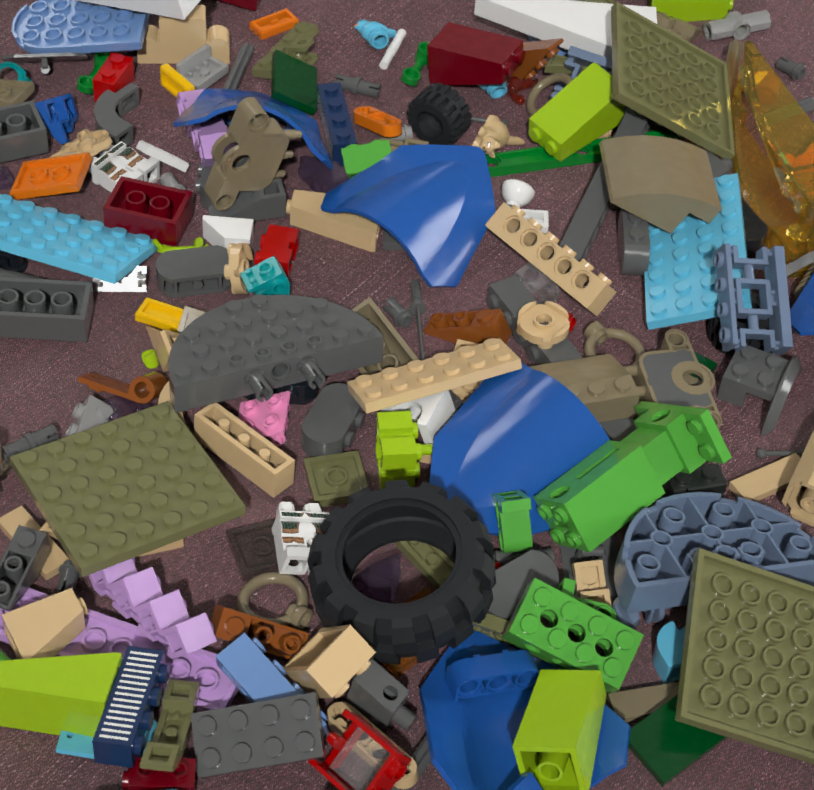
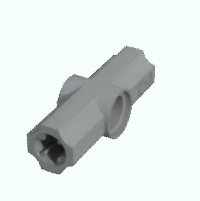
(737, 25)

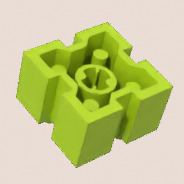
(397, 447)

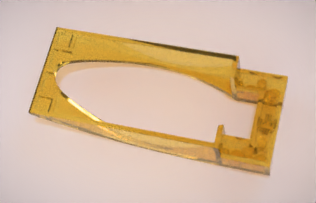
(779, 189)

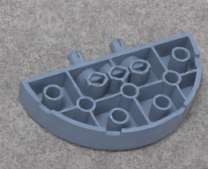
(661, 542)

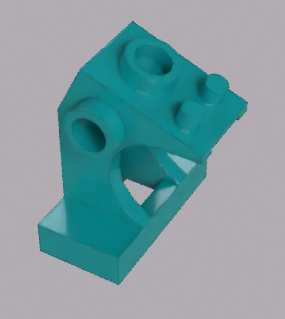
(266, 278)

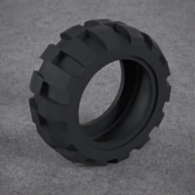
(391, 517)

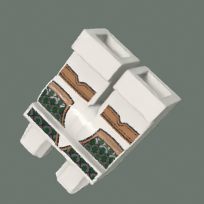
(124, 162)
(294, 534)

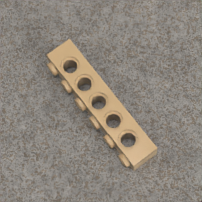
(593, 296)

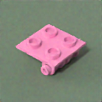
(268, 417)

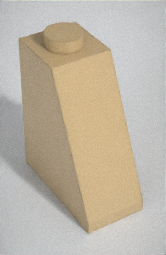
(45, 625)

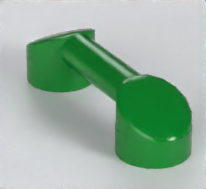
(412, 75)
(85, 82)

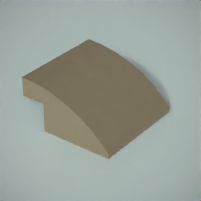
(659, 179)

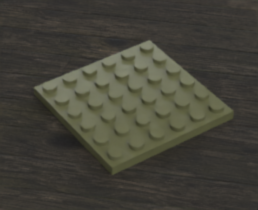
(671, 81)
(126, 488)
(749, 656)

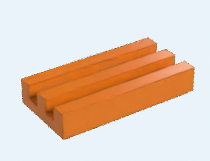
(273, 24)

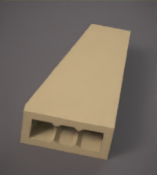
(342, 226)

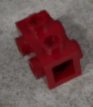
(145, 779)

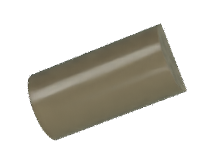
(395, 349)

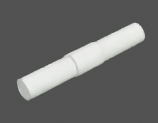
(392, 49)

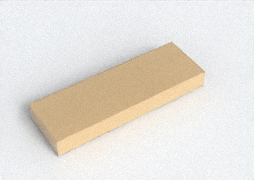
(765, 480)
(19, 516)

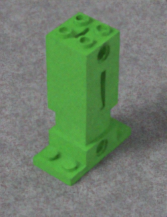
(629, 474)

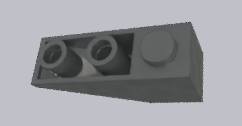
(256, 205)
(22, 564)

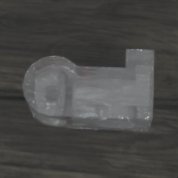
(538, 284)

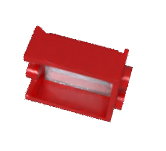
(362, 758)

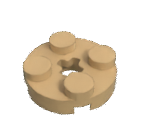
(239, 257)
(543, 335)

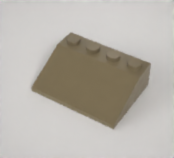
(598, 383)

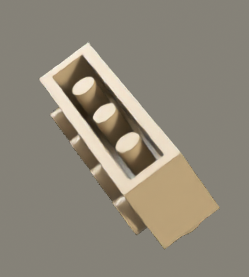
(244, 449)

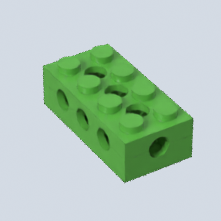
(588, 625)

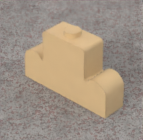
(181, 37)

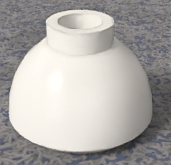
(517, 192)

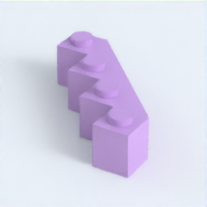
(203, 133)
(158, 615)

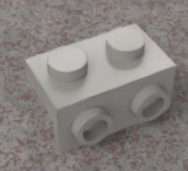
(202, 68)
(89, 414)

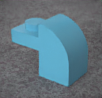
(668, 652)

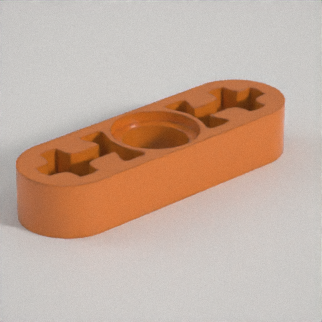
(377, 121)

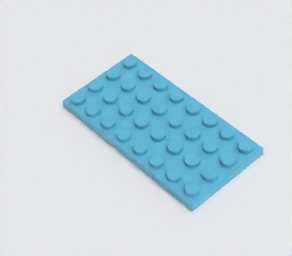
(70, 241)
(681, 263)

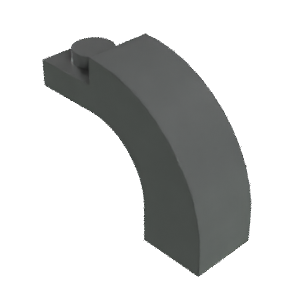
(110, 109)

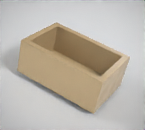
(329, 661)

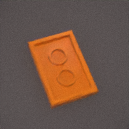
(51, 176)

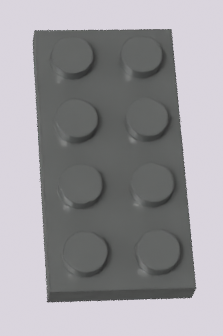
(258, 735)

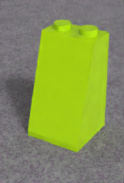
(693, 9)
(577, 114)
(57, 692)
(562, 729)

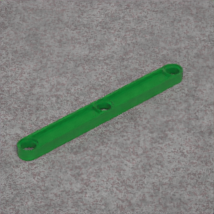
(538, 159)

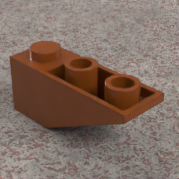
(535, 57)
(469, 326)
(275, 637)

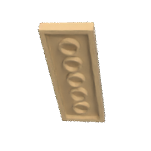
(433, 375)

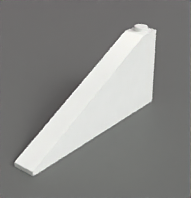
(576, 22)

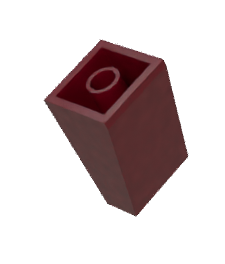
(472, 56)

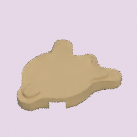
(86, 142)

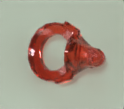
(516, 84)

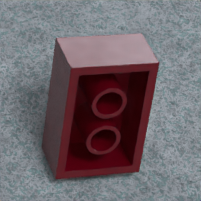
(149, 210)

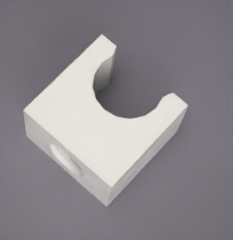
(429, 413)

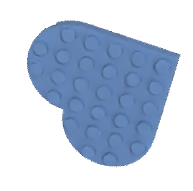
(77, 27)

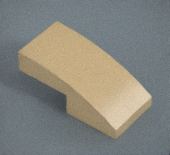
(591, 581)

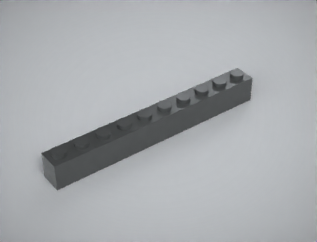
(511, 296)

